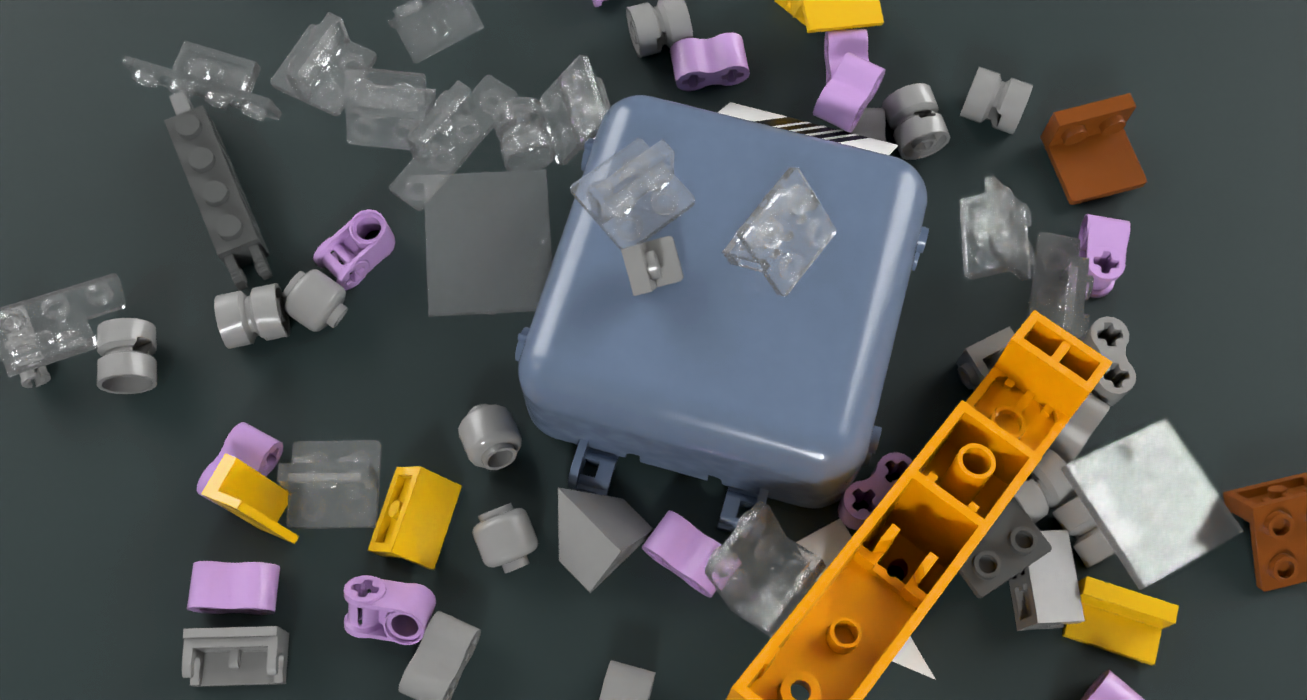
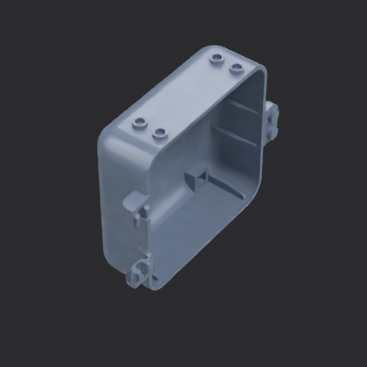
(719, 365)

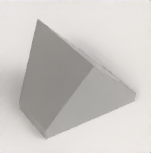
(596, 534)

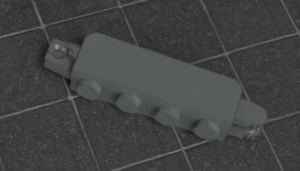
(217, 190)

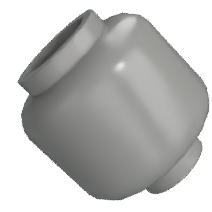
(314, 300)
(490, 436)
(505, 537)

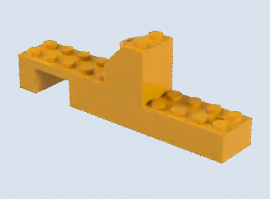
(927, 522)

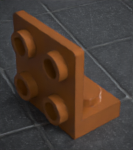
(1093, 150)
(1277, 528)

